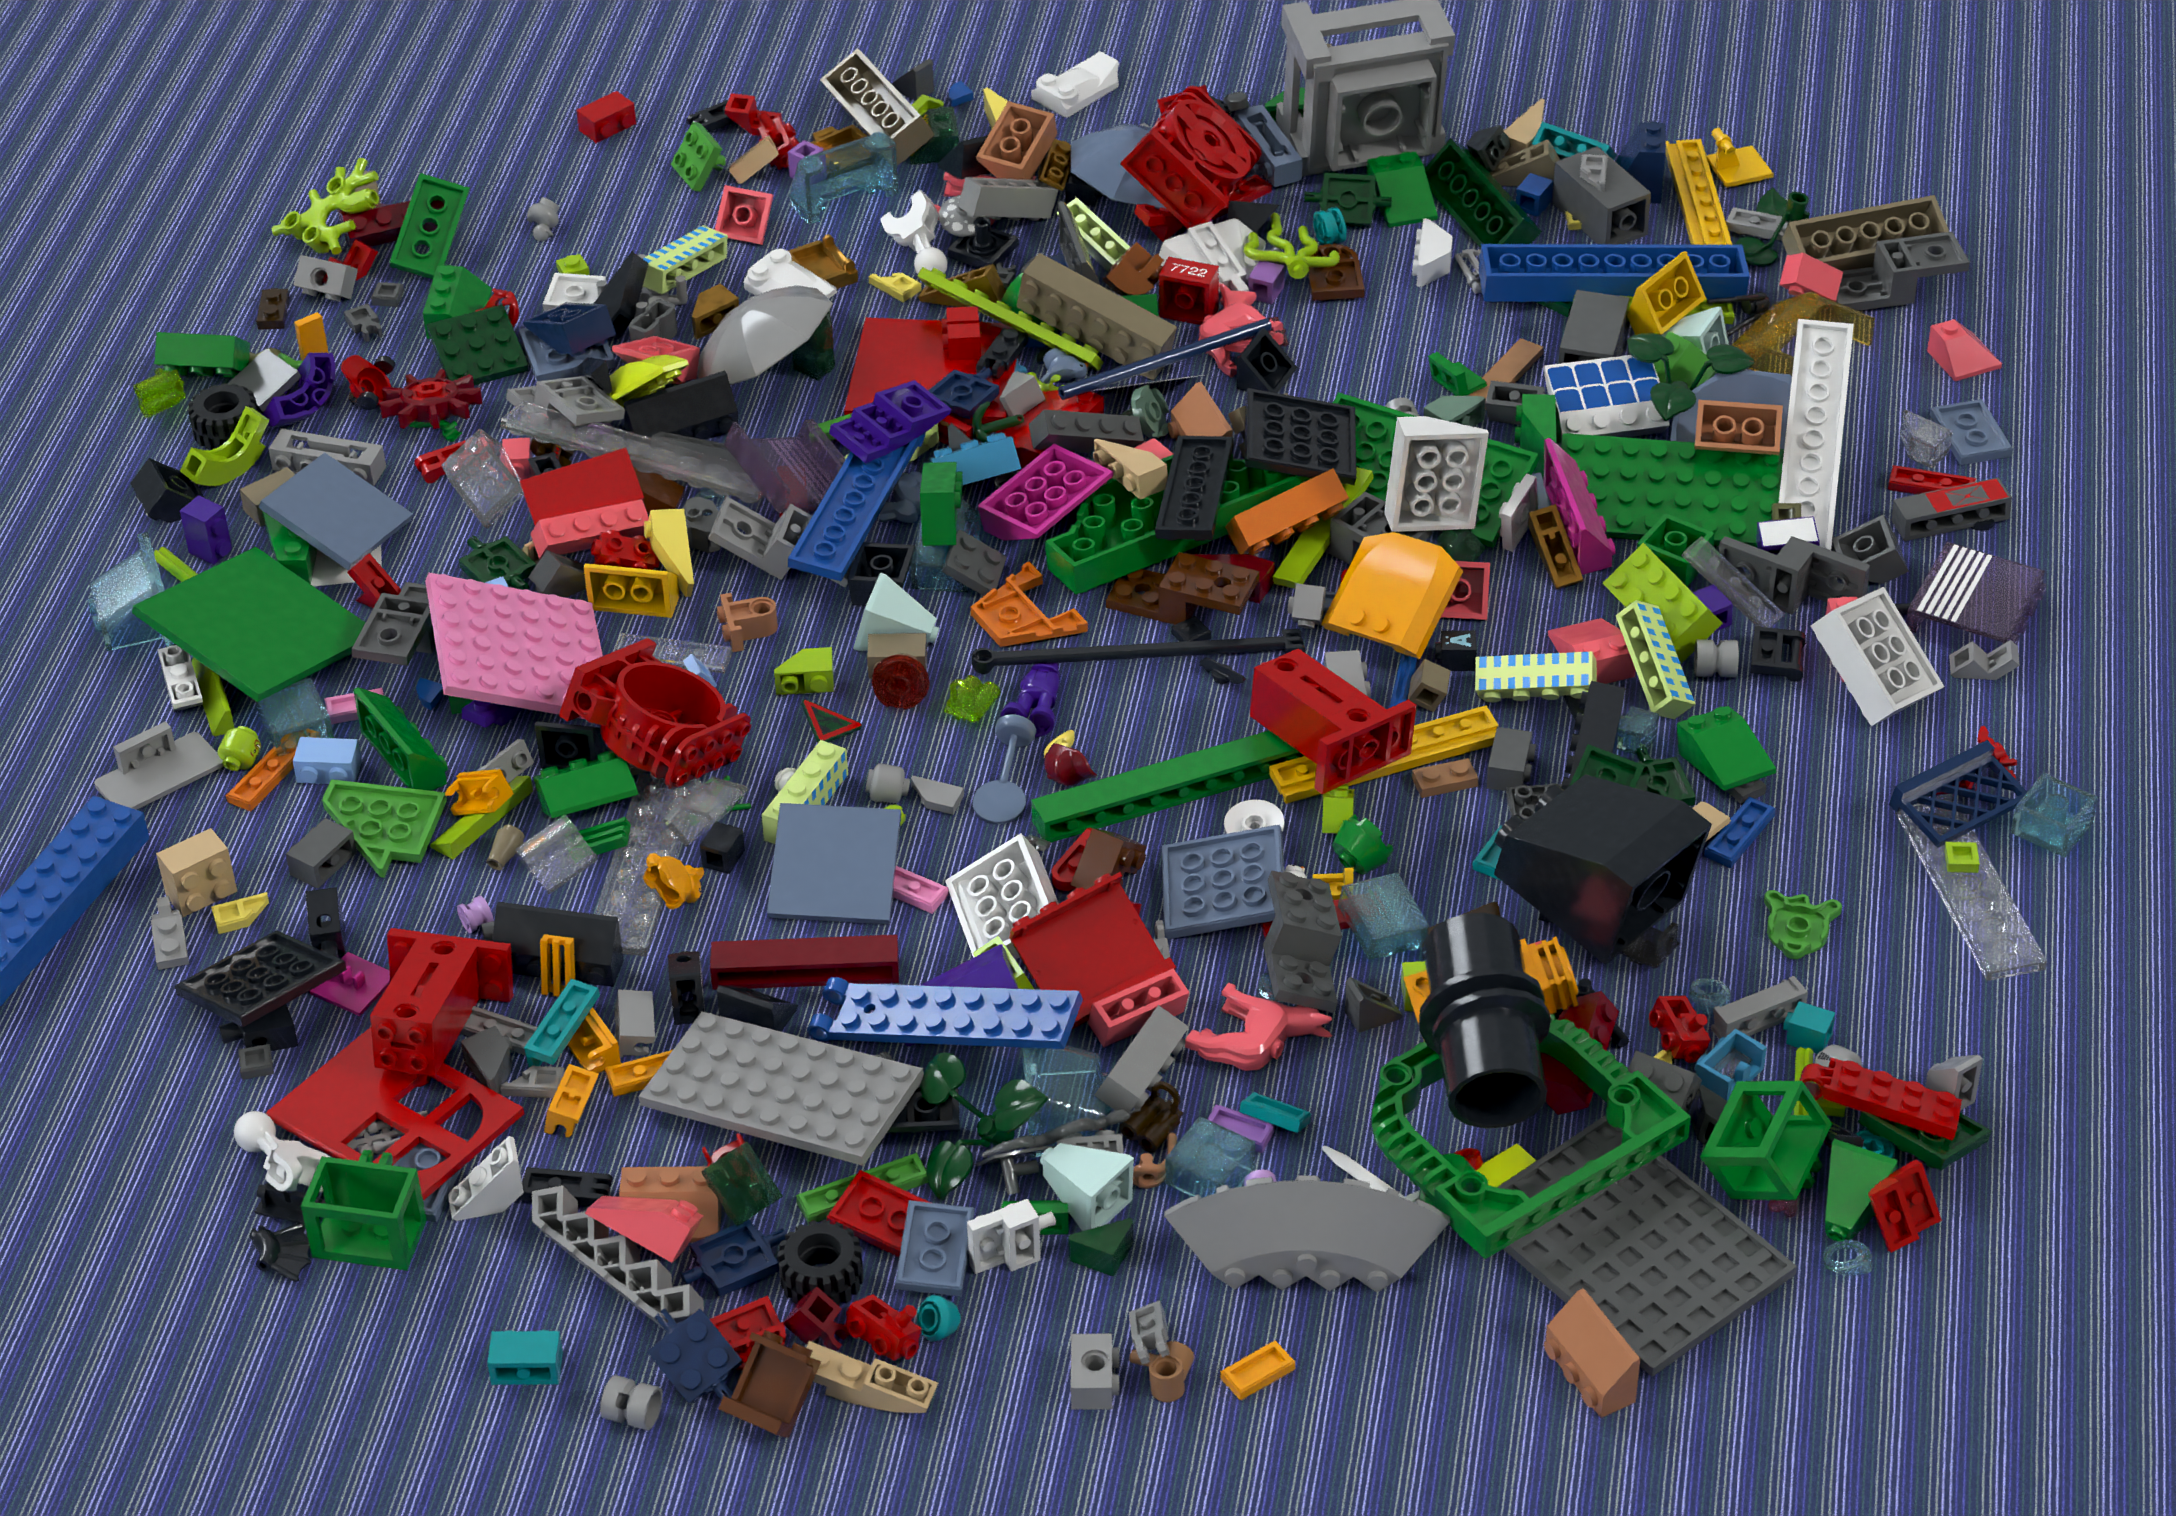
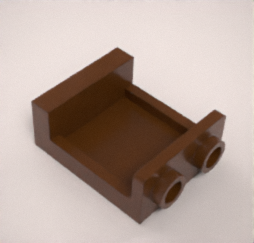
(772, 1384)

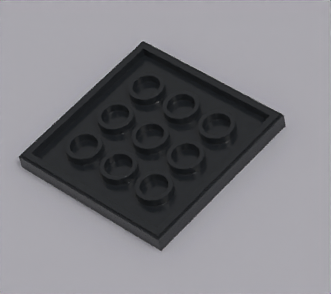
(1299, 435)
(260, 978)

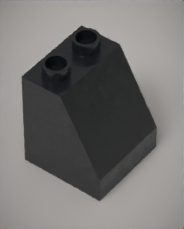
(1602, 860)

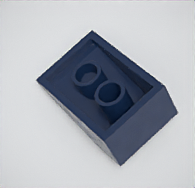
(573, 327)

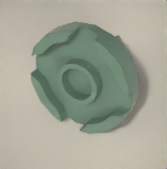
(1151, 409)

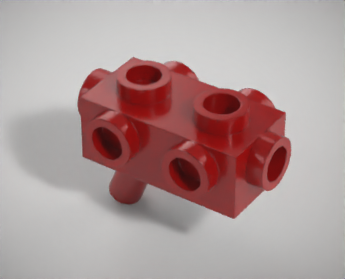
(782, 136)
(623, 551)
(1680, 1027)
(883, 1327)

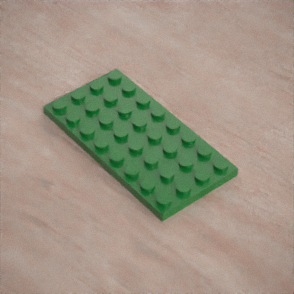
(1501, 471)
(1648, 477)

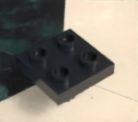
(985, 247)

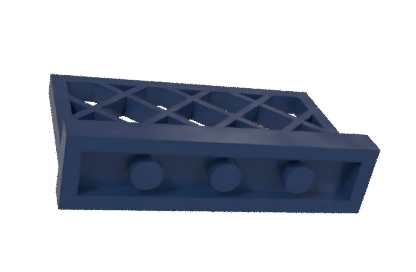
(1941, 777)

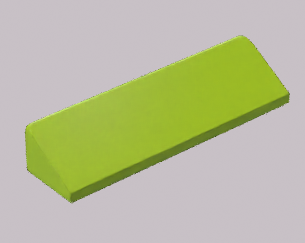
(214, 699)
(472, 826)

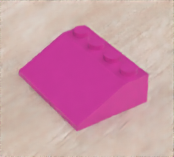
(1568, 490)
(1041, 494)

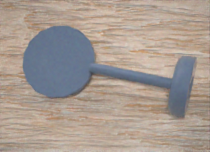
(1002, 800)

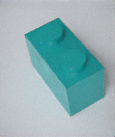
(525, 1357)

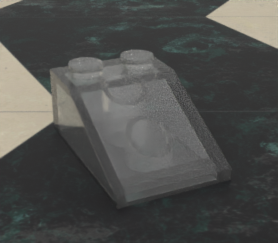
(484, 477)

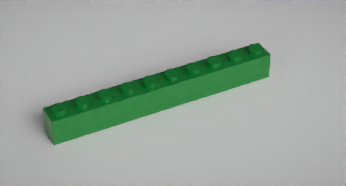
(1159, 786)

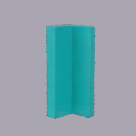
(561, 1023)

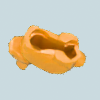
(673, 880)

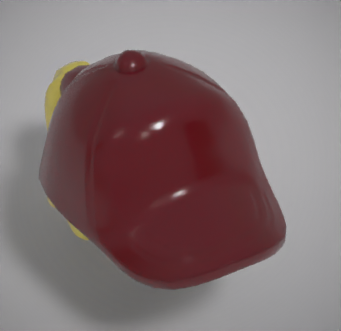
(1065, 763)

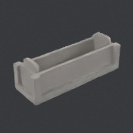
(1759, 1009)

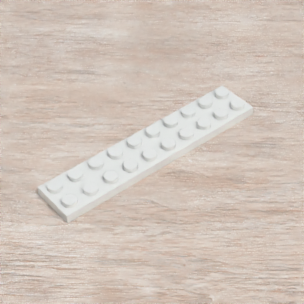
(1816, 421)

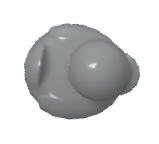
(546, 216)

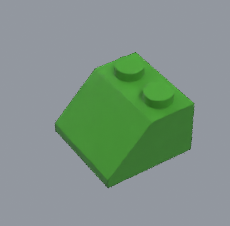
(1684, 362)

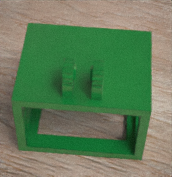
(1766, 1153)
(369, 1212)

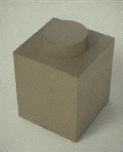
(1429, 685)

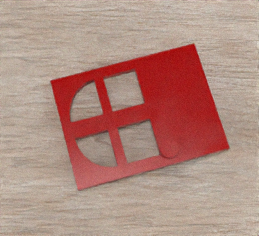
(352, 1094)

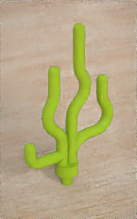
(1296, 265)

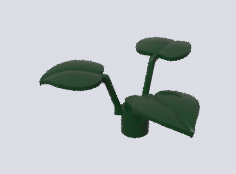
(1773, 203)
(1676, 397)
(1014, 1103)

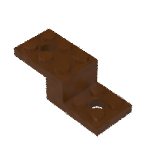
(1185, 586)

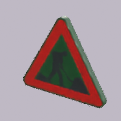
(828, 724)

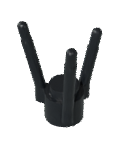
(1751, 304)

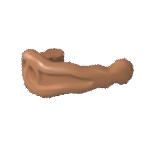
(1151, 1175)

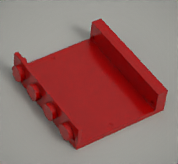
(1089, 944)

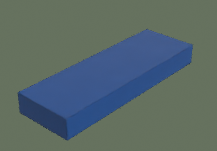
(1740, 832)

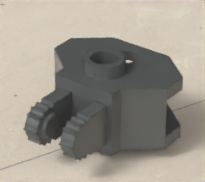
(700, 525)

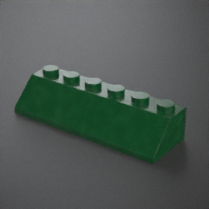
(1477, 198)

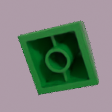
(1851, 1178)

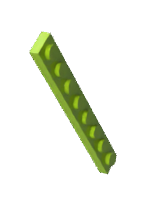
(1002, 313)

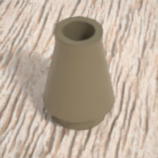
(503, 847)

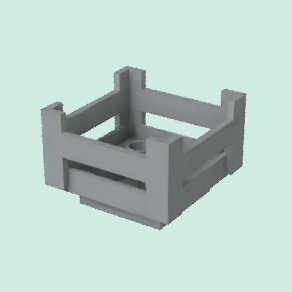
(1364, 94)

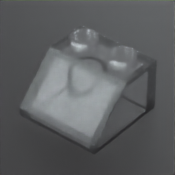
(702, 807)

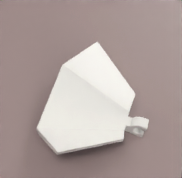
(1219, 246)

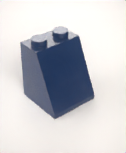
(1645, 157)

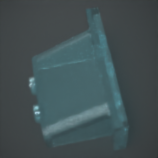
(118, 591)
(1069, 1081)

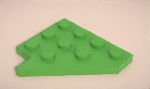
(385, 819)

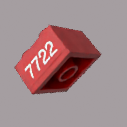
(1188, 290)

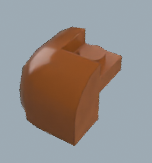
(1134, 272)

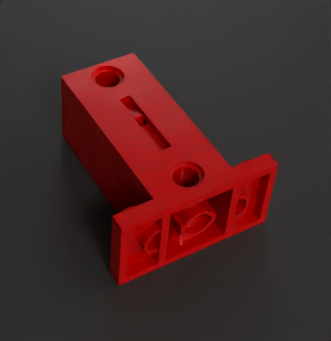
(1329, 719)
(433, 995)

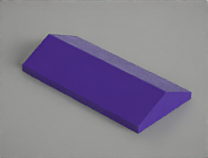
(983, 971)

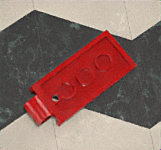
(1884, 1096)

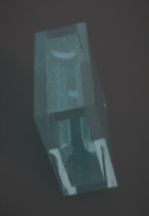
(293, 712)
(1383, 916)

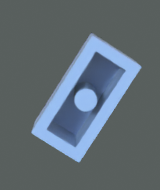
(326, 759)

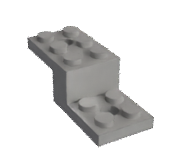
(573, 397)
(764, 542)

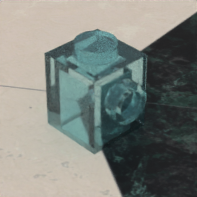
(1637, 729)

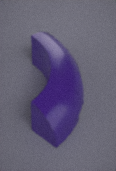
(314, 387)

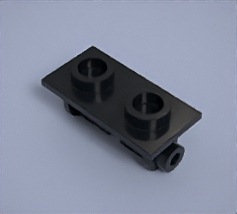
(281, 1204)

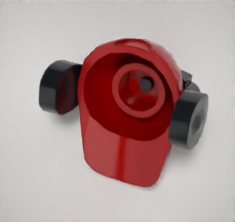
(367, 379)

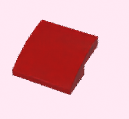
(1904, 1205)

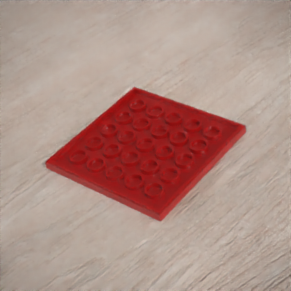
(911, 350)

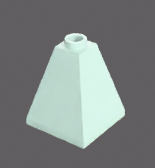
(1702, 329)
(893, 612)
(1090, 1181)

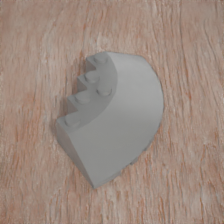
(1307, 1231)

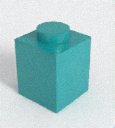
(1809, 1027)

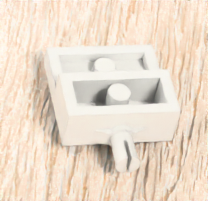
(1006, 1237)

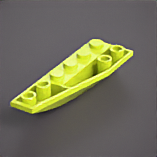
(645, 377)

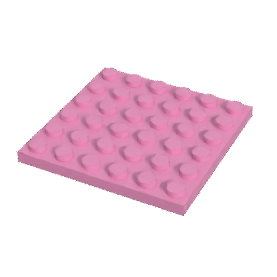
(509, 642)

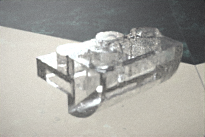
(556, 854)

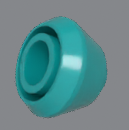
(937, 1318)

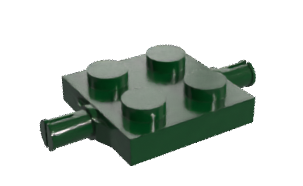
(1352, 195)
(497, 560)
(1664, 777)

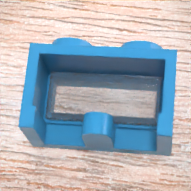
(1731, 1061)

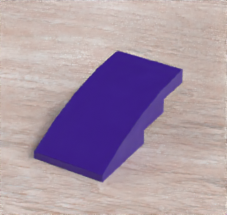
(889, 421)

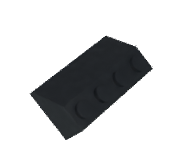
(691, 409)
(595, 936)

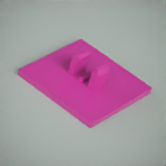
(355, 987)

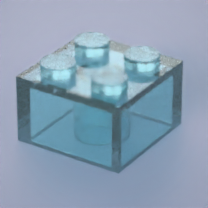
(2054, 815)
(1209, 1159)

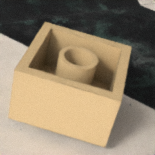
(196, 872)

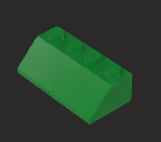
(399, 742)

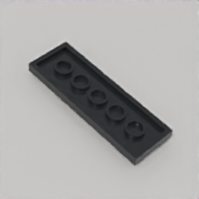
(1194, 488)

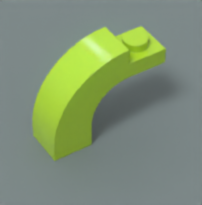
(233, 457)

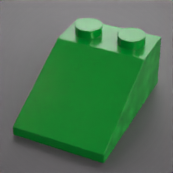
(1405, 181)
(1537, 423)
(1723, 748)

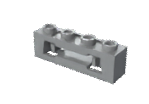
(367, 466)

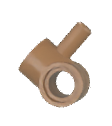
(1168, 1372)

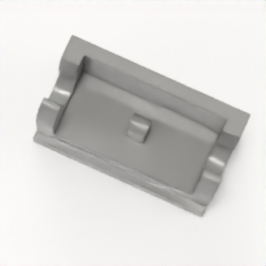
(634, 1021)

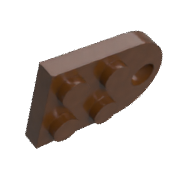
(1339, 281)

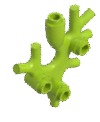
(312, 225)

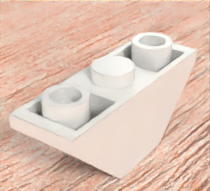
(1431, 253)
(180, 678)
(489, 1186)

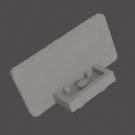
(156, 766)

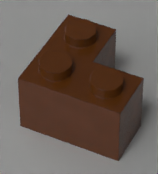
(1106, 854)

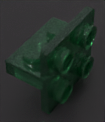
(1461, 544)
(741, 1183)

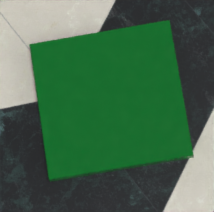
(253, 623)

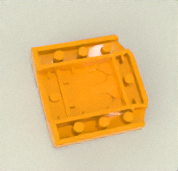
(1394, 592)

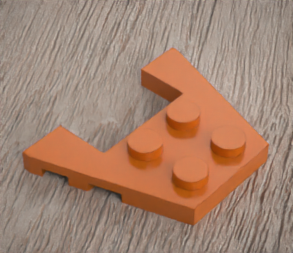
(1015, 619)

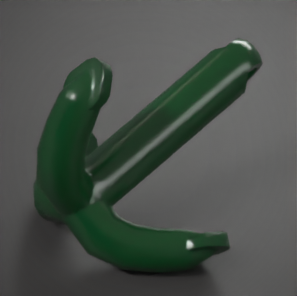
(983, 430)

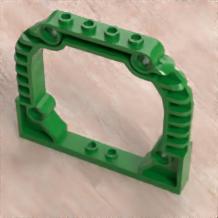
(1495, 1216)

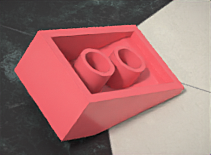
(654, 346)
(1604, 641)
(653, 1223)

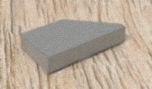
(1594, 170)
(938, 795)
(535, 1082)

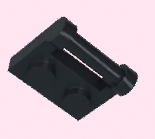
(1768, 652)

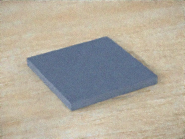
(335, 511)
(834, 863)
(1220, 881)

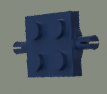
(965, 391)
(734, 1257)
(694, 1356)

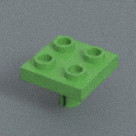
(697, 157)

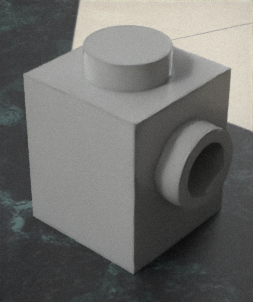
(1307, 605)

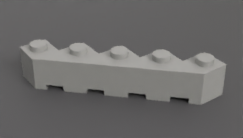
(611, 1258)

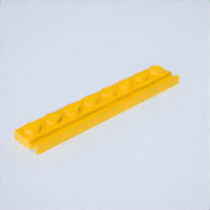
(1697, 193)
(1430, 743)

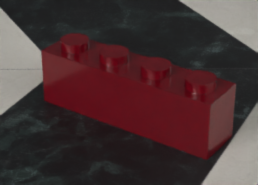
(381, 223)
(1565, 1089)

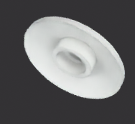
(1252, 815)

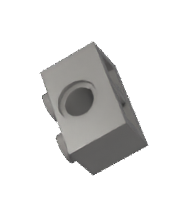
(311, 274)
(1093, 1371)

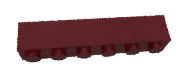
(805, 961)

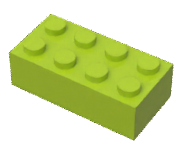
(1651, 581)

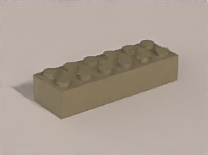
(876, 104)
(1850, 237)
(1093, 313)

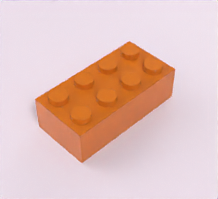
(1287, 512)

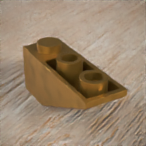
(1056, 165)

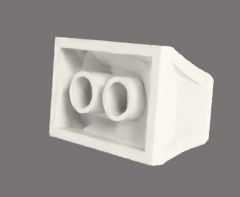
(1078, 85)
(779, 271)

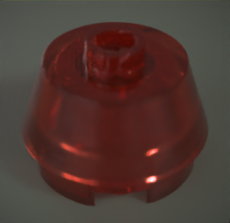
(900, 681)

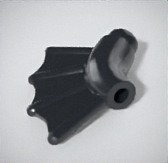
(282, 1250)

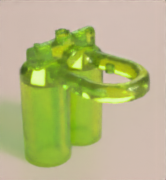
(159, 392)
(971, 698)

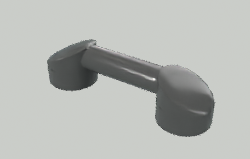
(1236, 101)

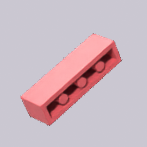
(579, 529)

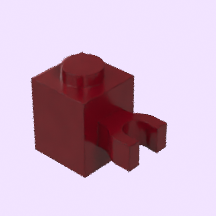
(814, 1318)

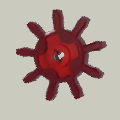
(430, 399)

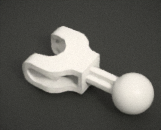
(916, 231)
(286, 1161)

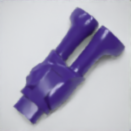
(1038, 691)

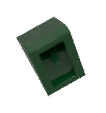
(1102, 1246)

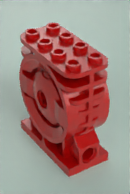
(1193, 157)
(656, 714)

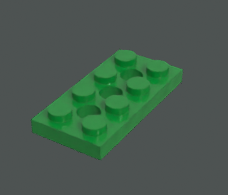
(420, 212)

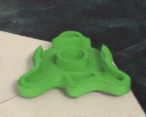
(1797, 925)

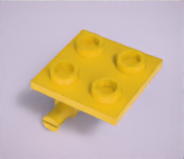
(1736, 165)

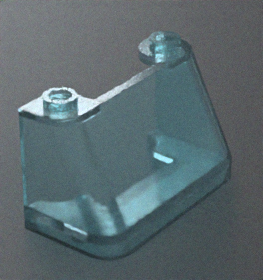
(844, 170)

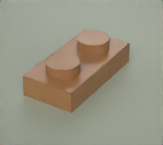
(1445, 778)

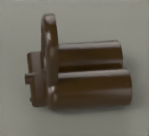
(1154, 1120)

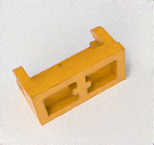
(479, 792)
(594, 1044)
(570, 1099)

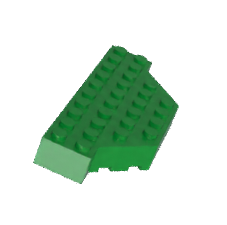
(1118, 529)

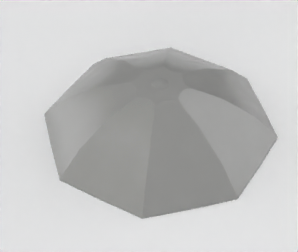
(763, 332)

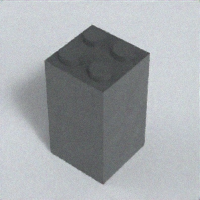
(1608, 215)
(1594, 327)

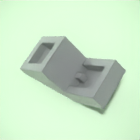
(1974, 663)

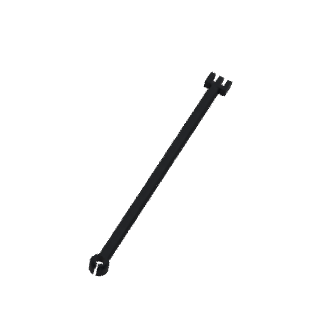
(985, 659)

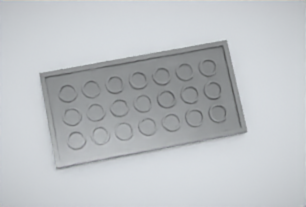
(782, 1087)

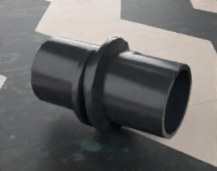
(1484, 1020)

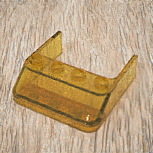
(1779, 325)

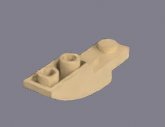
(874, 1385)

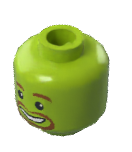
(239, 748)

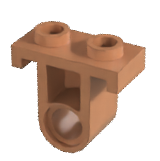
(746, 619)

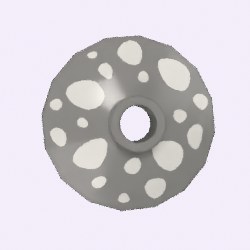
(955, 219)

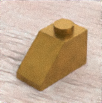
(711, 309)

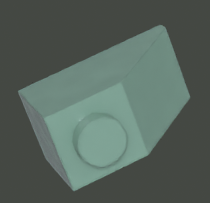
(1457, 409)

